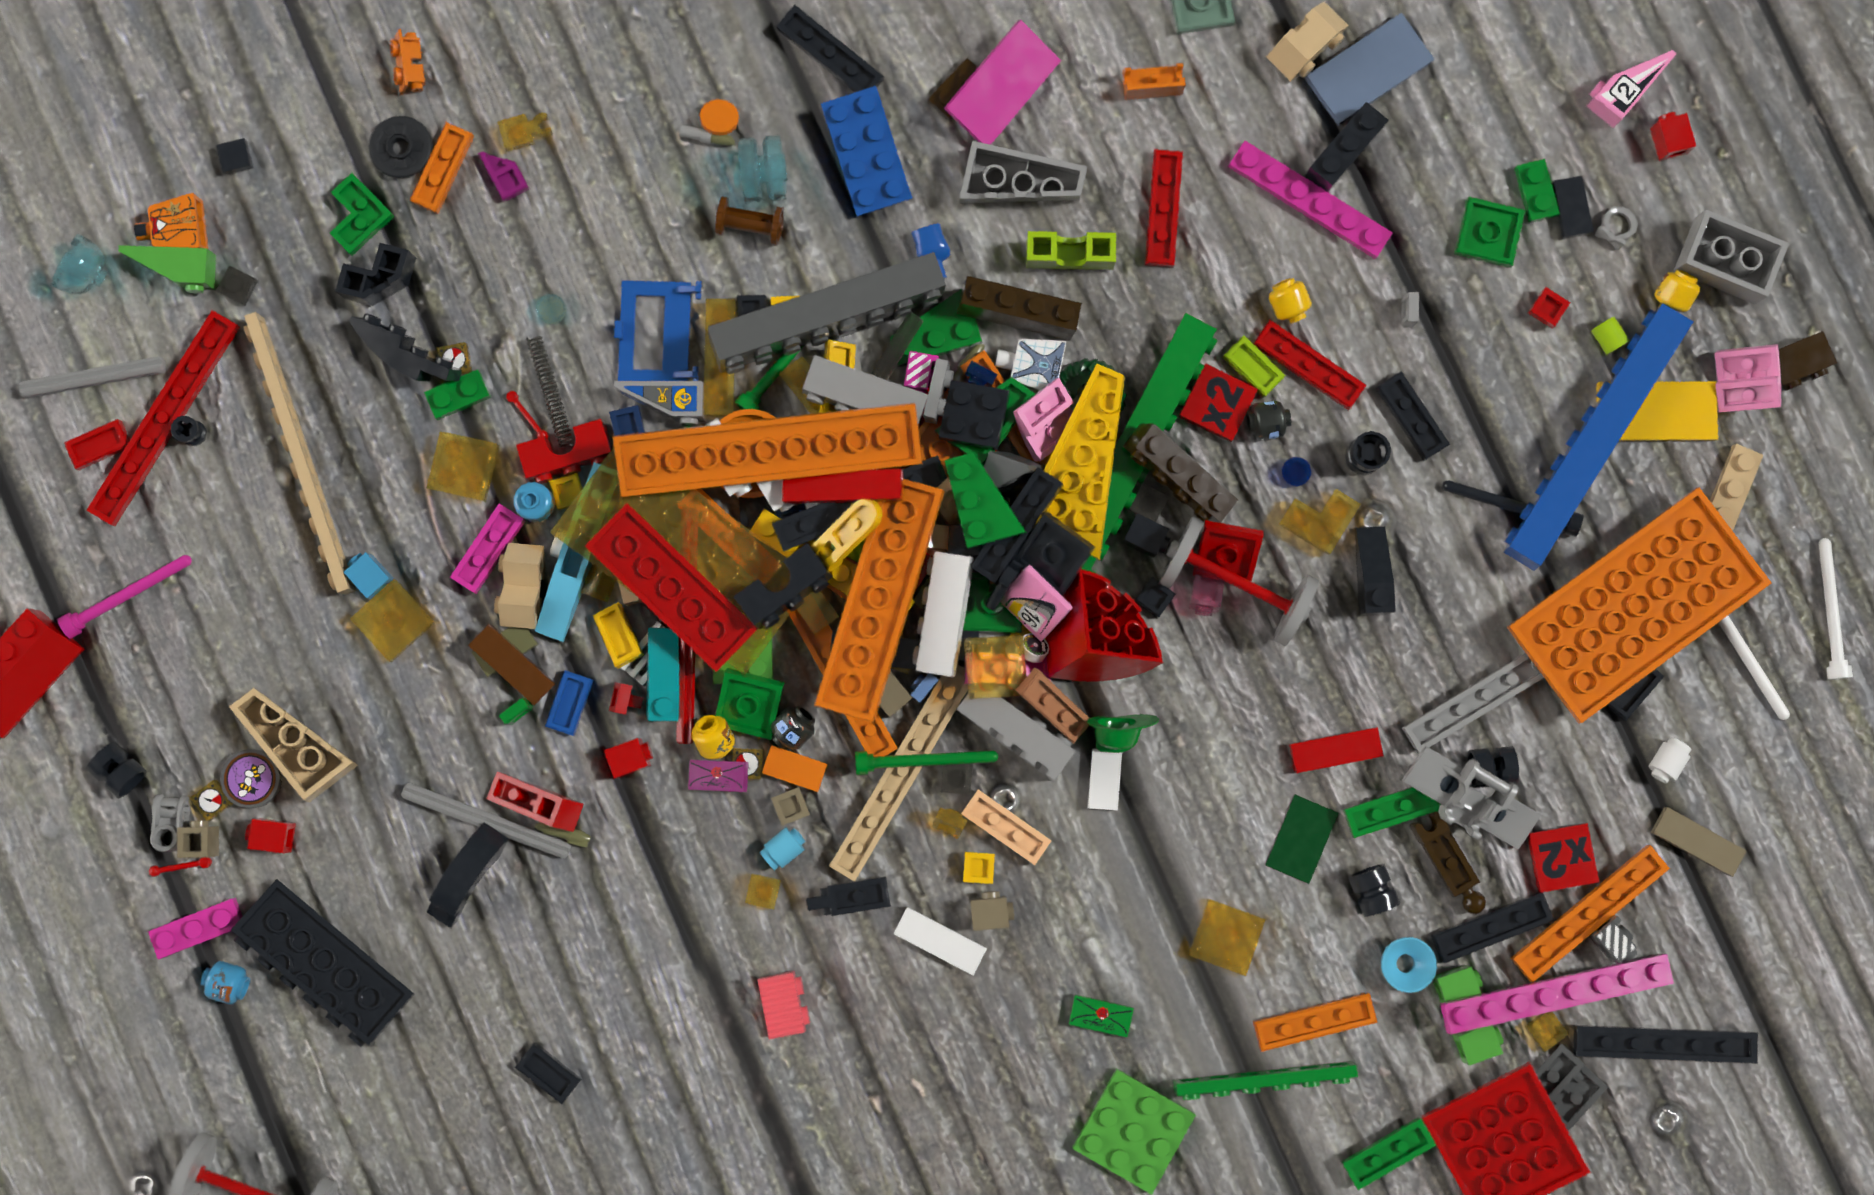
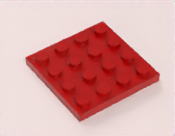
(1506, 1138)

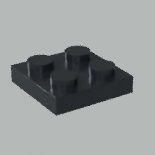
(974, 415)
(1055, 552)

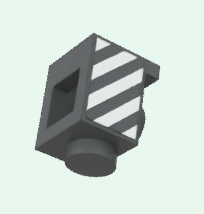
(1614, 941)

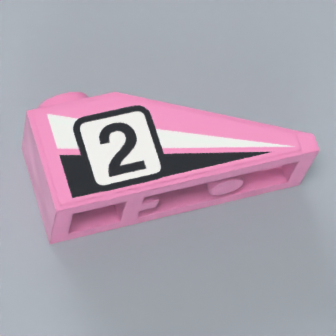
(1622, 91)

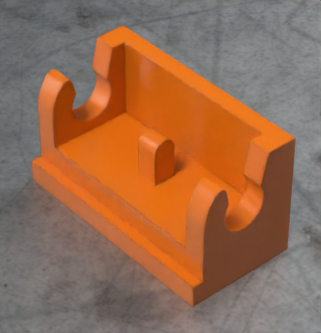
(1153, 82)

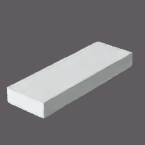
(940, 941)

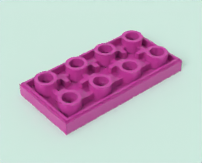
(1002, 83)

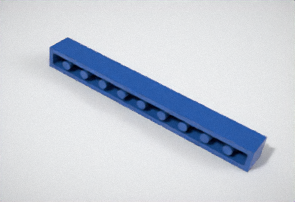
(1597, 437)

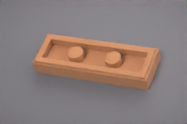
(1053, 705)

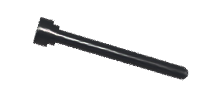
(1572, 527)

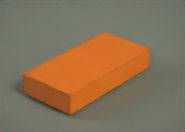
(794, 768)

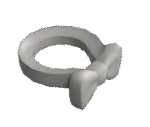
(1604, 230)

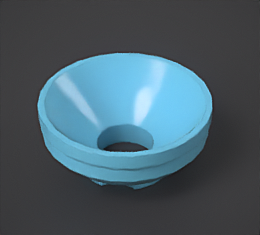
(1423, 964)

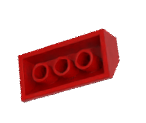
(31, 660)

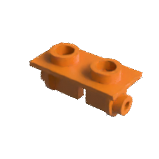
(407, 74)

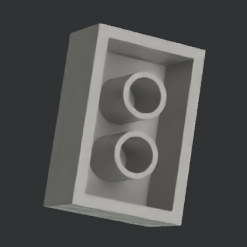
(1732, 256)

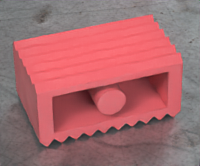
(782, 1004)

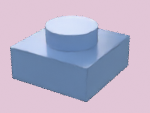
(923, 686)

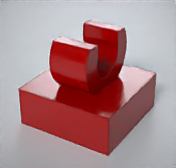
(622, 698)

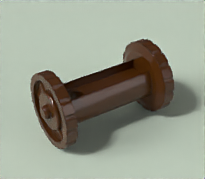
(749, 221)

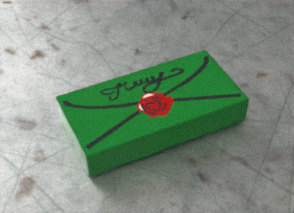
(1101, 1015)

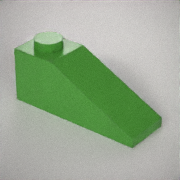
(187, 267)

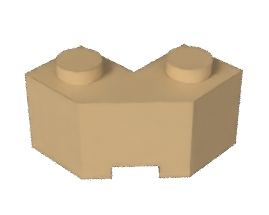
(1299, 47)
(522, 572)

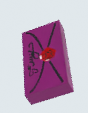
(718, 775)

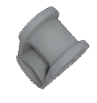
(167, 819)

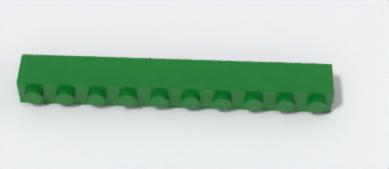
(1156, 407)

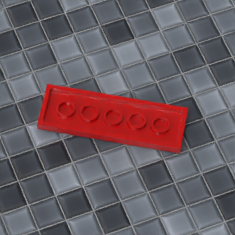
(671, 587)

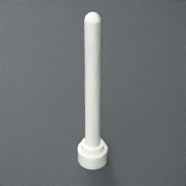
(1838, 667)
(1754, 668)

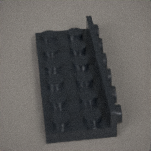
(321, 964)

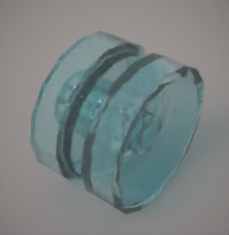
(761, 169)

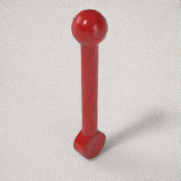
(513, 397)
(203, 862)

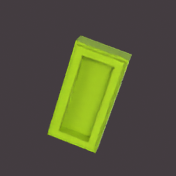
(1253, 366)

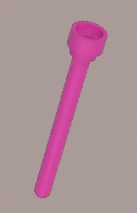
(74, 623)

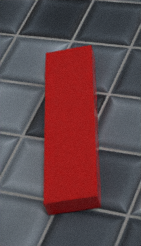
(1163, 208)
(1309, 365)
(845, 487)

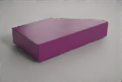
(505, 176)

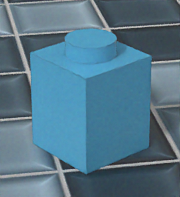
(367, 574)

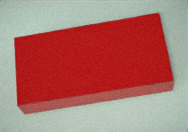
(97, 444)

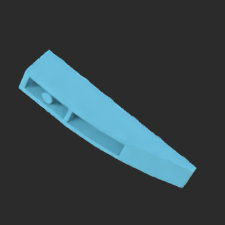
(564, 590)

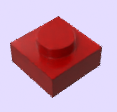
(1549, 307)

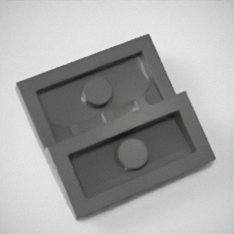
(1569, 1085)

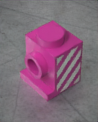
(919, 371)

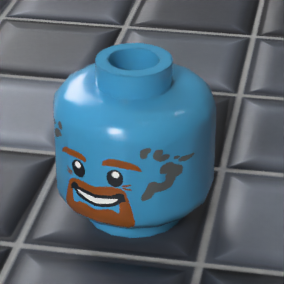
(534, 502)
(225, 982)

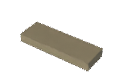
(1698, 841)

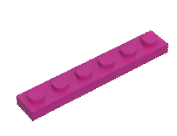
(1310, 199)

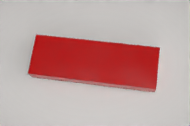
(1336, 750)

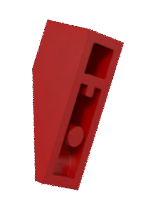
(535, 802)

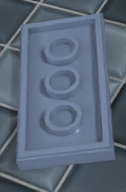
(1369, 68)

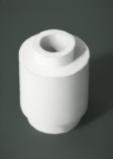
(1670, 760)

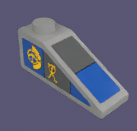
(675, 399)

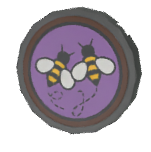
(250, 779)

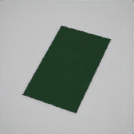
(1302, 839)

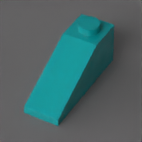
(662, 675)

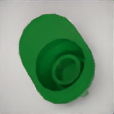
(1120, 732)

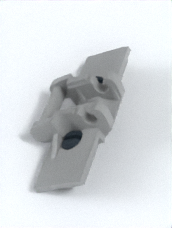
(1468, 807)

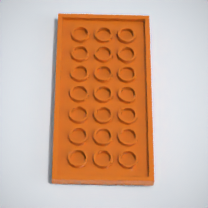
(1639, 605)

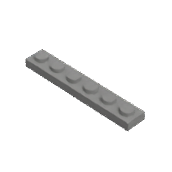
(1472, 702)

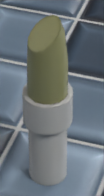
(706, 137)

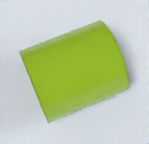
(1610, 335)

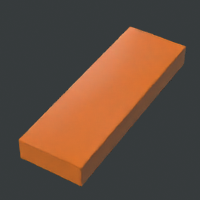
(442, 168)

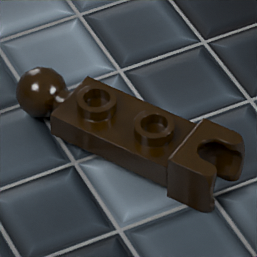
(1450, 862)

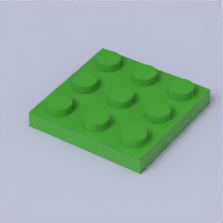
(1134, 1131)

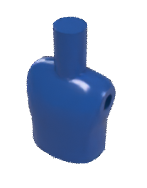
(929, 240)

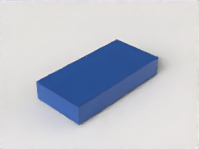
(569, 703)

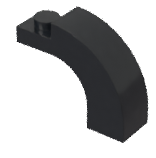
(465, 873)

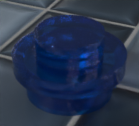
(1296, 471)

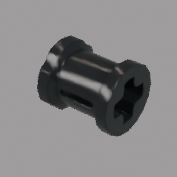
(181, 430)

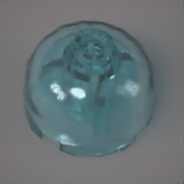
(80, 267)

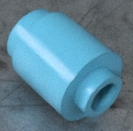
(783, 848)

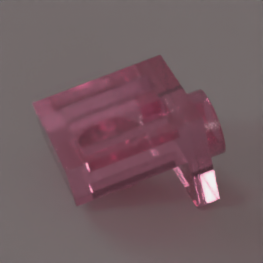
(1206, 593)

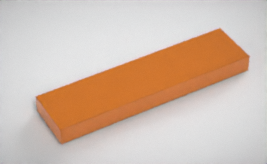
(1314, 1021)

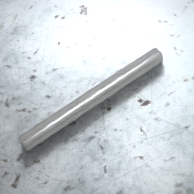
(478, 817)

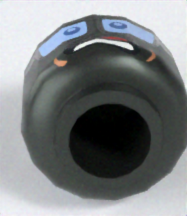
(1268, 420)
(793, 727)

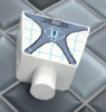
(1034, 362)

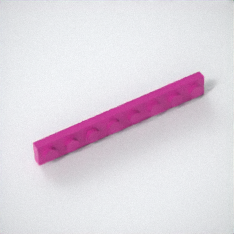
(1556, 993)

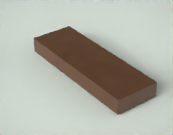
(511, 664)

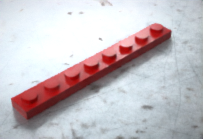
(155, 428)

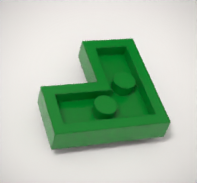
(365, 217)

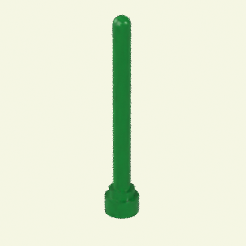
(751, 398)
(867, 763)

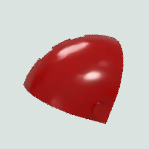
(1100, 635)

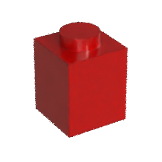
(1672, 136)
(628, 757)
(270, 835)

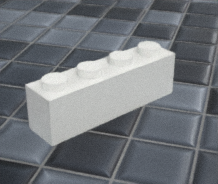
(944, 614)

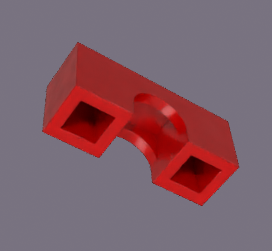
(541, 463)

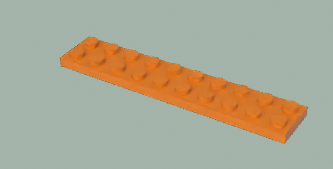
(767, 449)

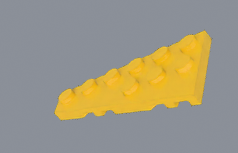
(1086, 457)

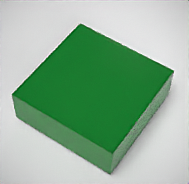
(516, 711)

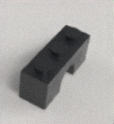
(1346, 147)
(806, 576)

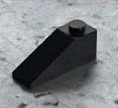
(1374, 572)

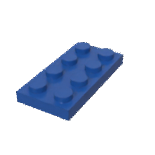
(866, 151)

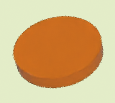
(719, 117)

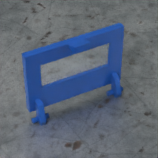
(655, 331)

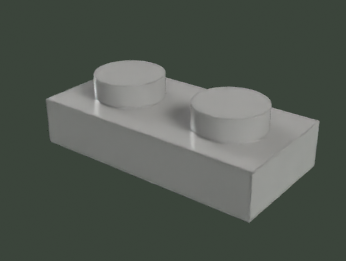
(940, 380)

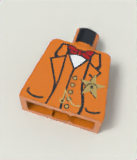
(175, 223)

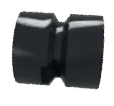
(1368, 453)
(1502, 757)
(113, 767)
(1374, 890)

